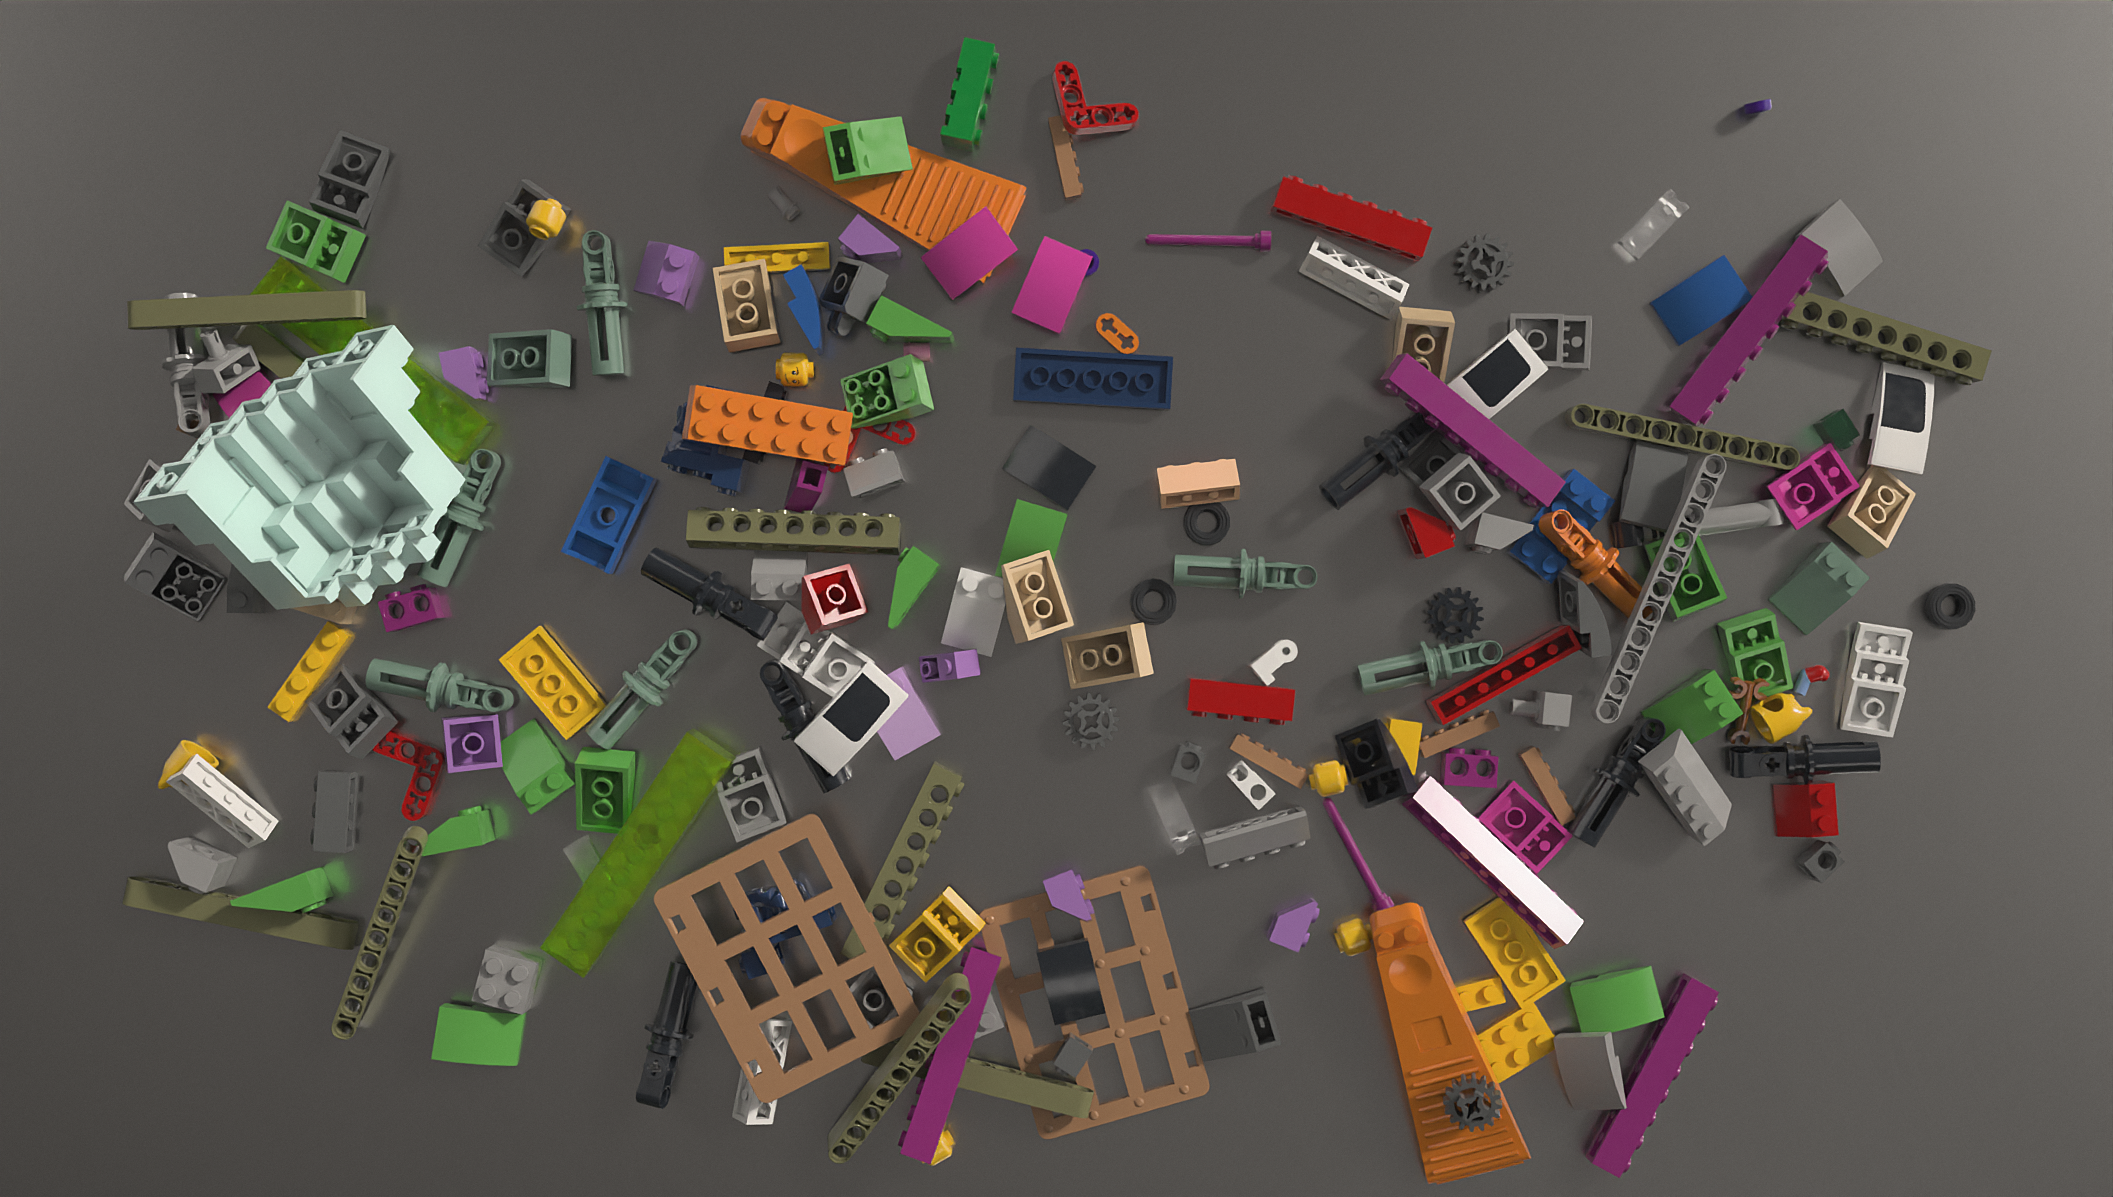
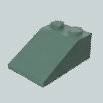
(529, 359)
(1818, 587)

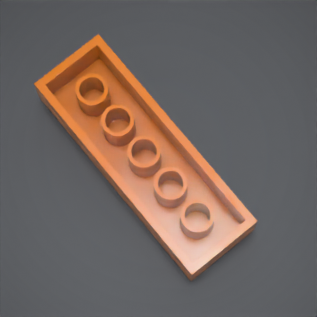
(767, 425)

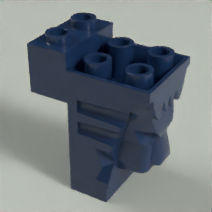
(705, 459)
(767, 905)

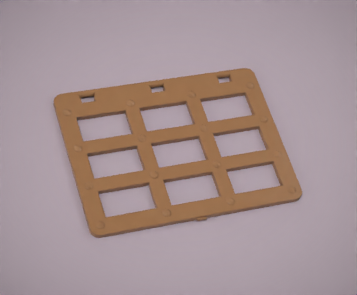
(1169, 1004)
(733, 1013)

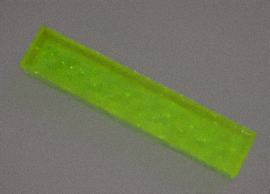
(442, 412)
(638, 852)

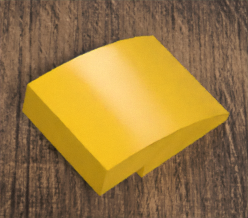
(937, 934)

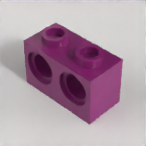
(411, 614)
(1468, 775)

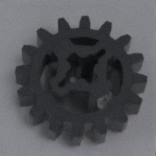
(1446, 605)

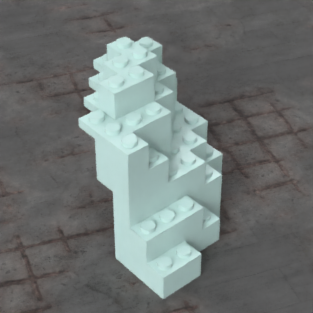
(316, 480)

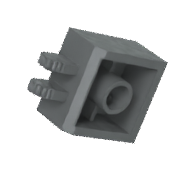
(851, 293)

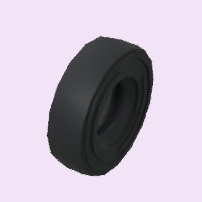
(1214, 536)
(1166, 592)
(1965, 600)

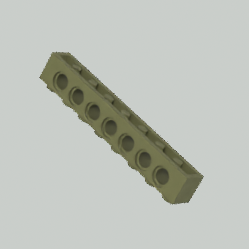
(1972, 358)
(779, 539)
(938, 777)

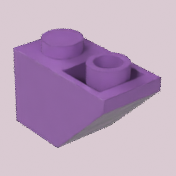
(463, 370)
(949, 665)
(1066, 895)
(1291, 925)

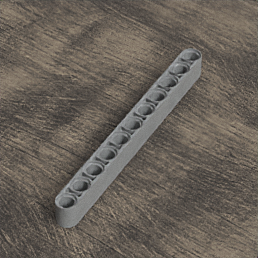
(1667, 579)

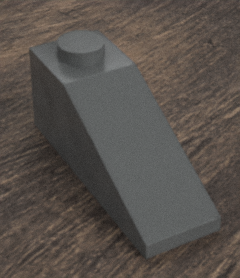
(242, 595)

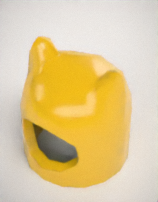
(1778, 716)
(180, 757)

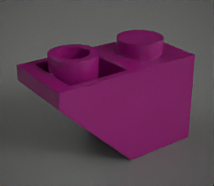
(805, 485)

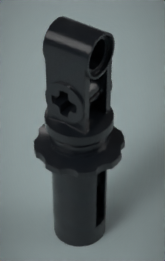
(1386, 450)
(707, 593)
(796, 716)
(1805, 759)
(1622, 774)
(667, 1036)

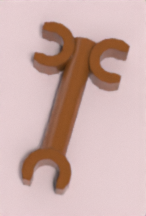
(1745, 692)

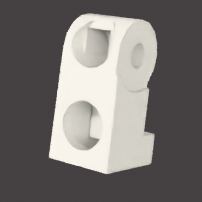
(1273, 658)
(1250, 784)

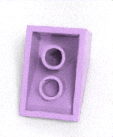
(910, 723)

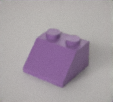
(867, 243)
(666, 272)
(471, 742)

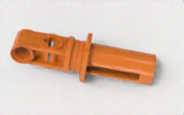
(1592, 560)

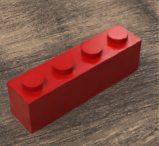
(1240, 700)

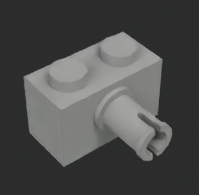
(224, 365)
(1546, 709)

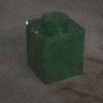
(1837, 430)

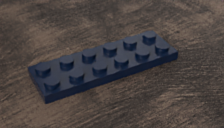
(1093, 378)

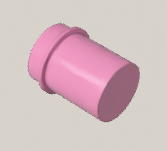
(919, 350)

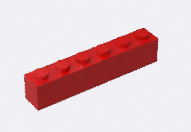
(1351, 218)
(1503, 674)

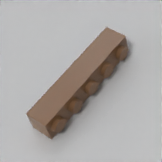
(1065, 159)
(1458, 733)
(1268, 760)
(1547, 785)

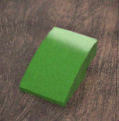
(315, 241)
(1031, 532)
(1756, 650)
(1617, 1000)
(478, 1035)

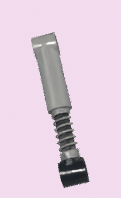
(1717, 521)

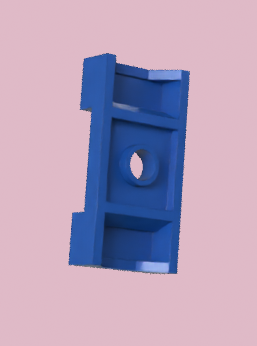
(623, 491)
(1584, 503)

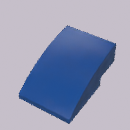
(1701, 300)
(806, 307)

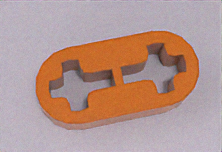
(1121, 329)

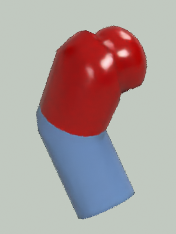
(1808, 676)

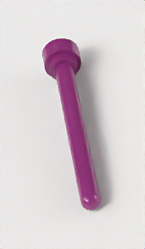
(1260, 241)
(1379, 899)

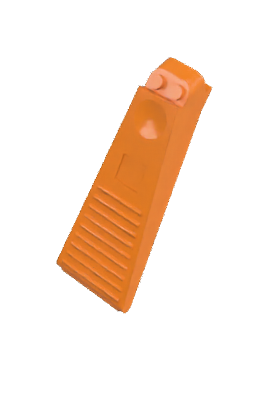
(914, 203)
(1436, 1046)

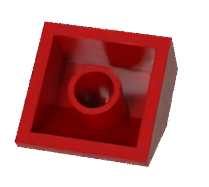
(1425, 532)
(831, 599)
(1805, 809)

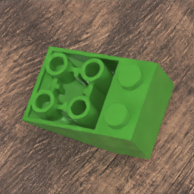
(867, 149)
(887, 392)

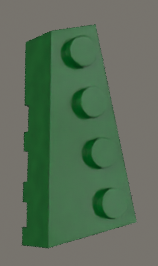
(969, 95)

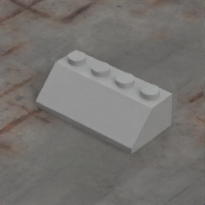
(1688, 787)
(1255, 836)

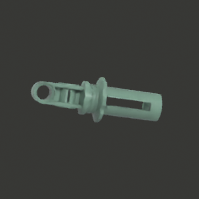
(602, 295)
(463, 509)
(1254, 573)
(1437, 664)
(646, 682)
(442, 687)

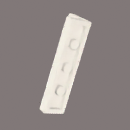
(1352, 280)
(223, 800)
(746, 1101)

